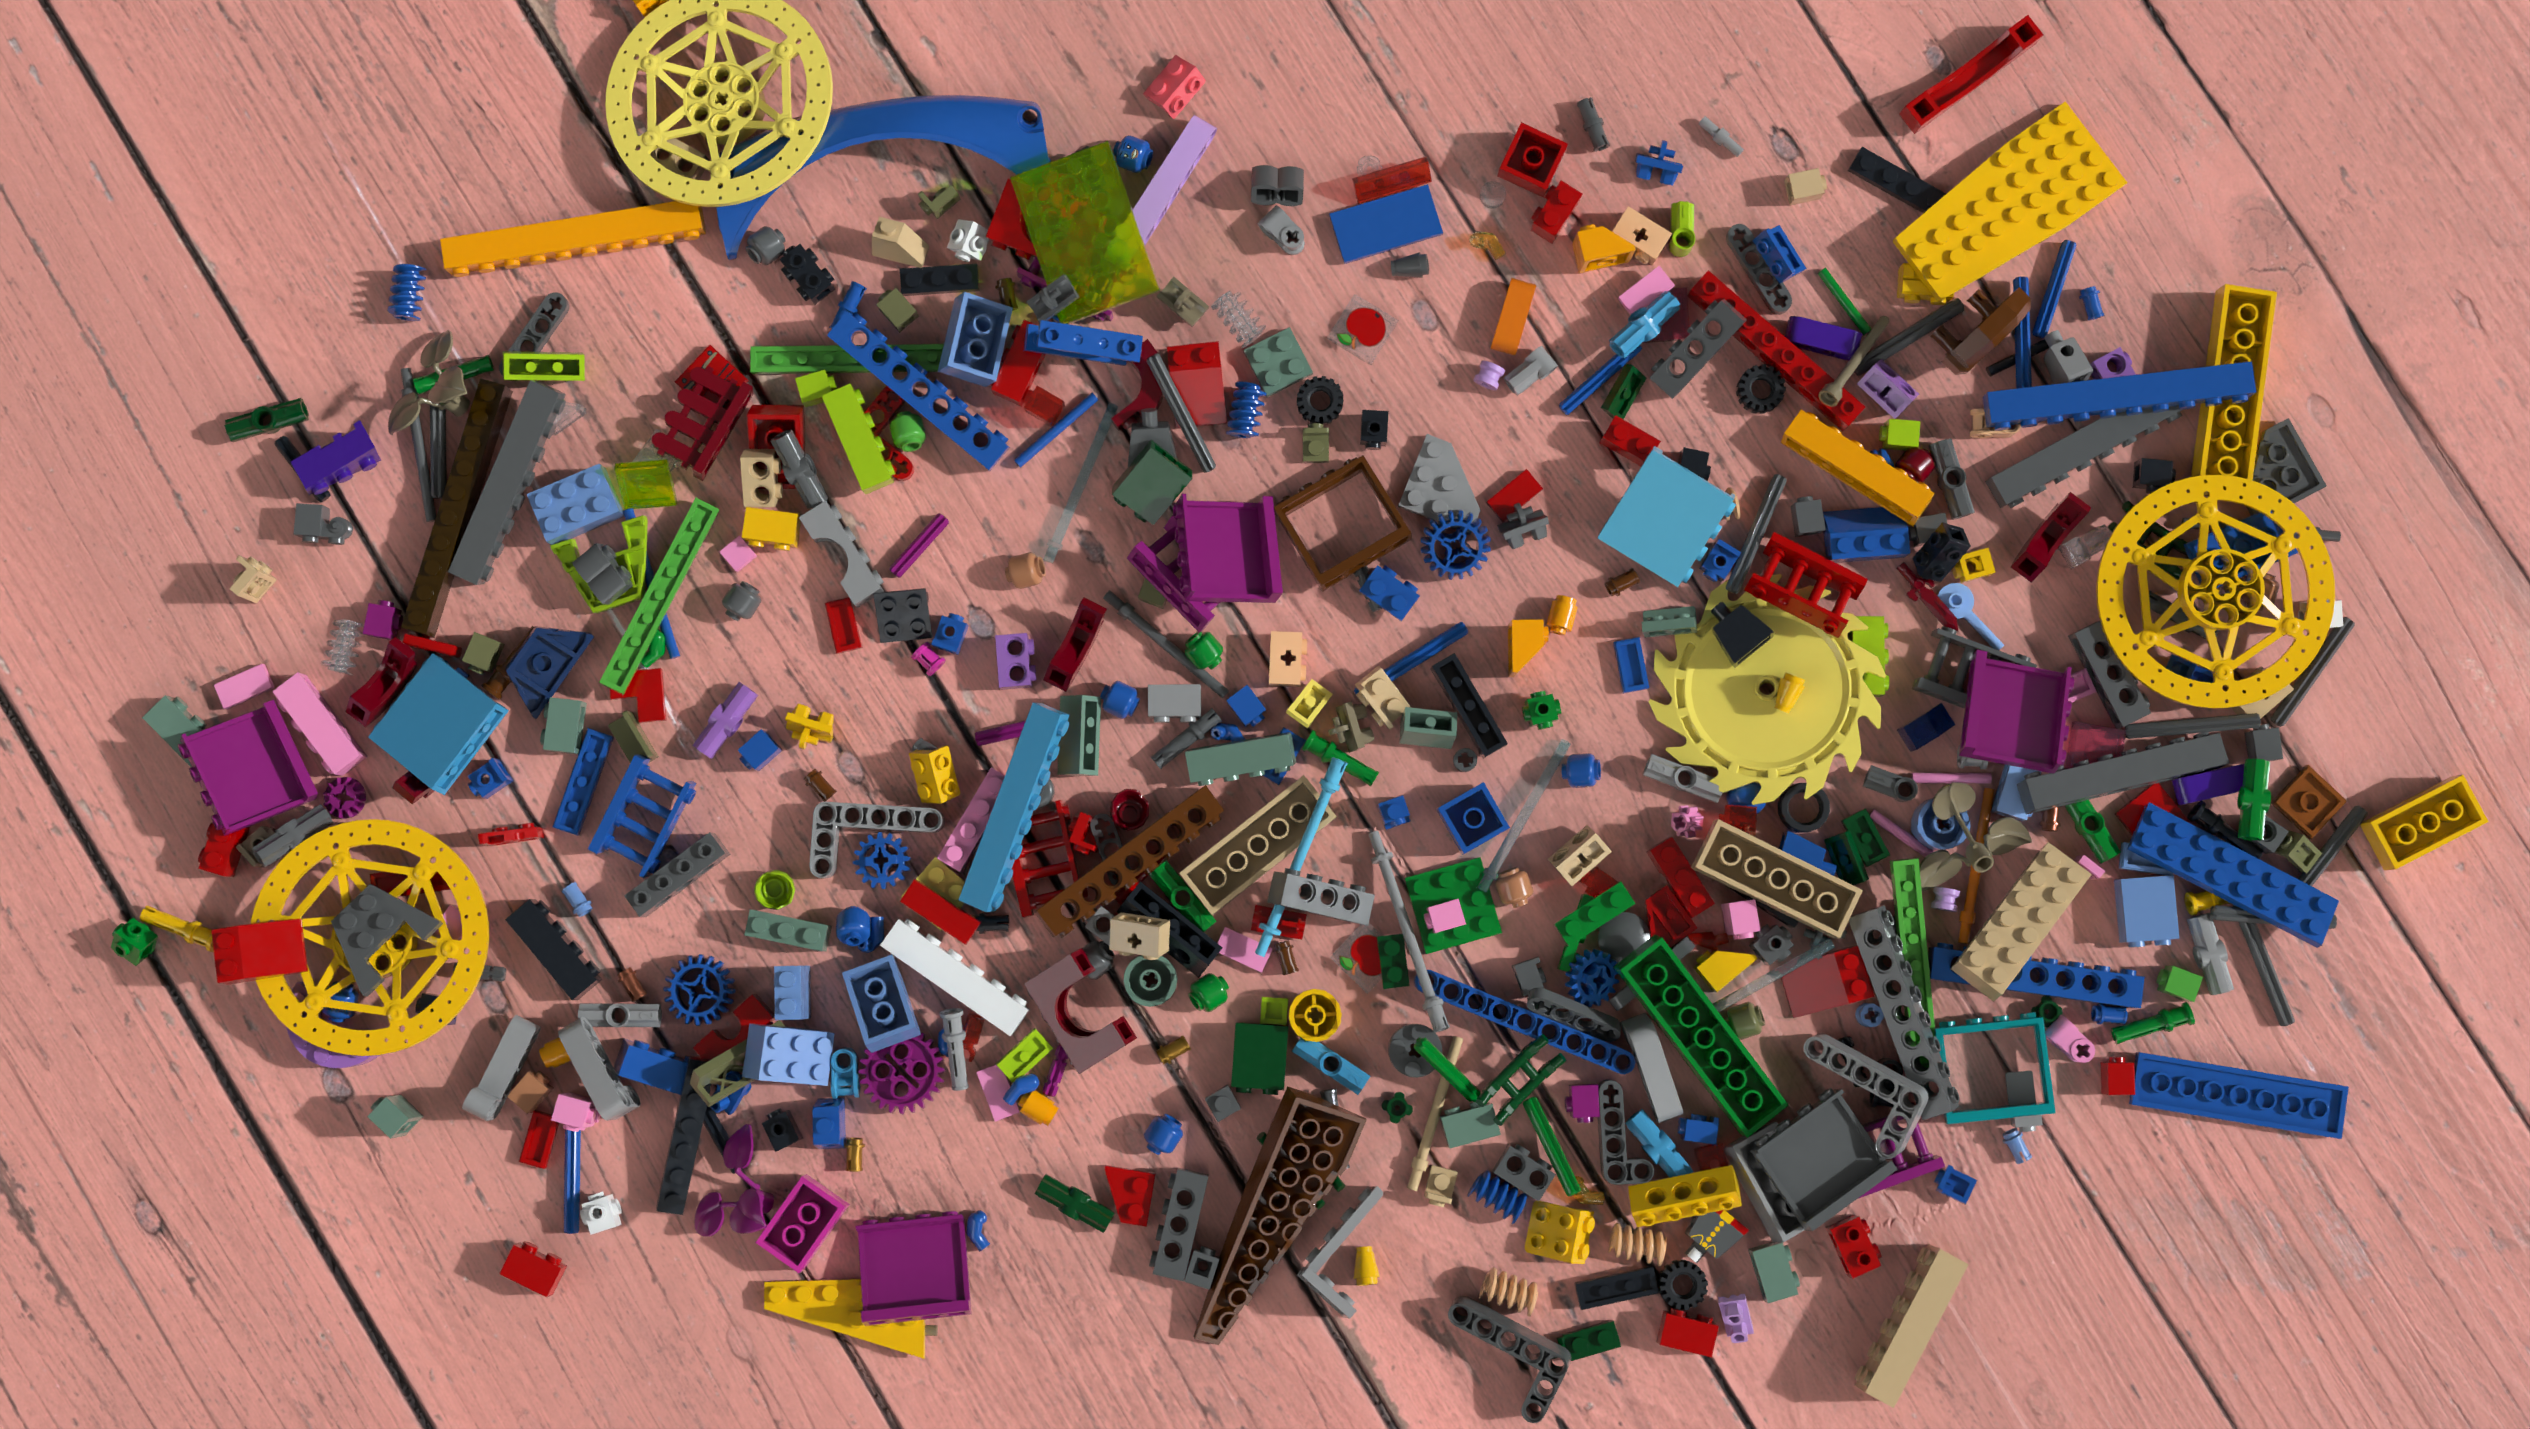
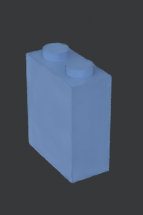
(2146, 910)
(792, 992)

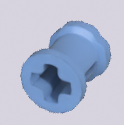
(1863, 1009)

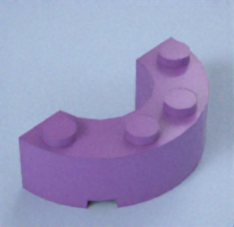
(319, 1055)

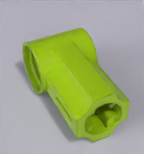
(1682, 227)

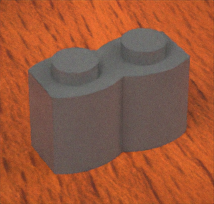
(1277, 185)
(603, 573)

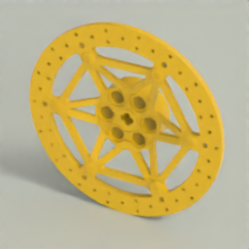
(2208, 618)
(445, 947)

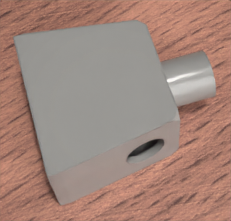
(2065, 360)

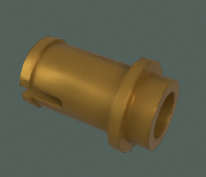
(1173, 1050)
(854, 1154)

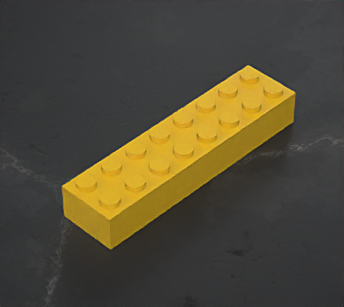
(2237, 335)

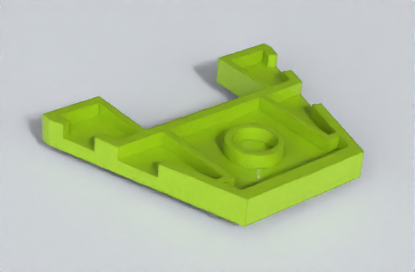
(632, 559)

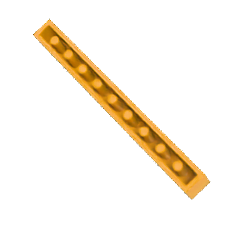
(571, 237)

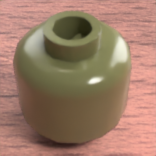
(1745, 1020)

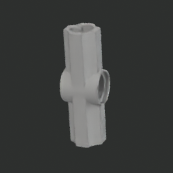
(1668, 771)
(2210, 954)
(636, 1014)

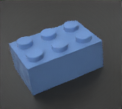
(975, 339)
(576, 504)
(881, 1003)
(788, 1054)

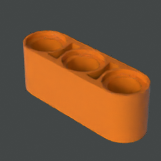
(1513, 316)

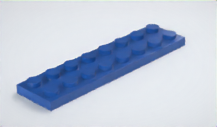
(2233, 875)
(2239, 1095)

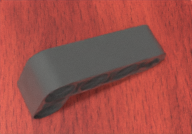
(1617, 1131)

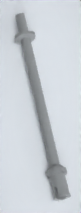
(1432, 1003)

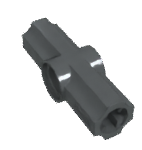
(799, 468)
(1956, 495)
(291, 835)

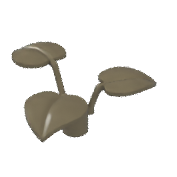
(445, 394)
(2003, 837)

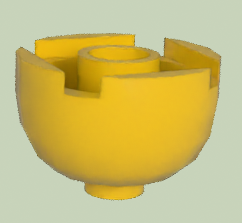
(1315, 1015)

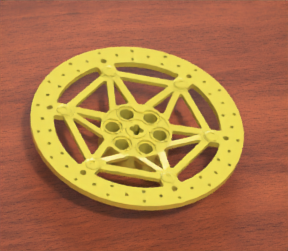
(708, 78)

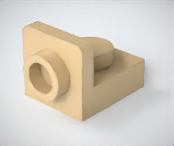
(1440, 1185)

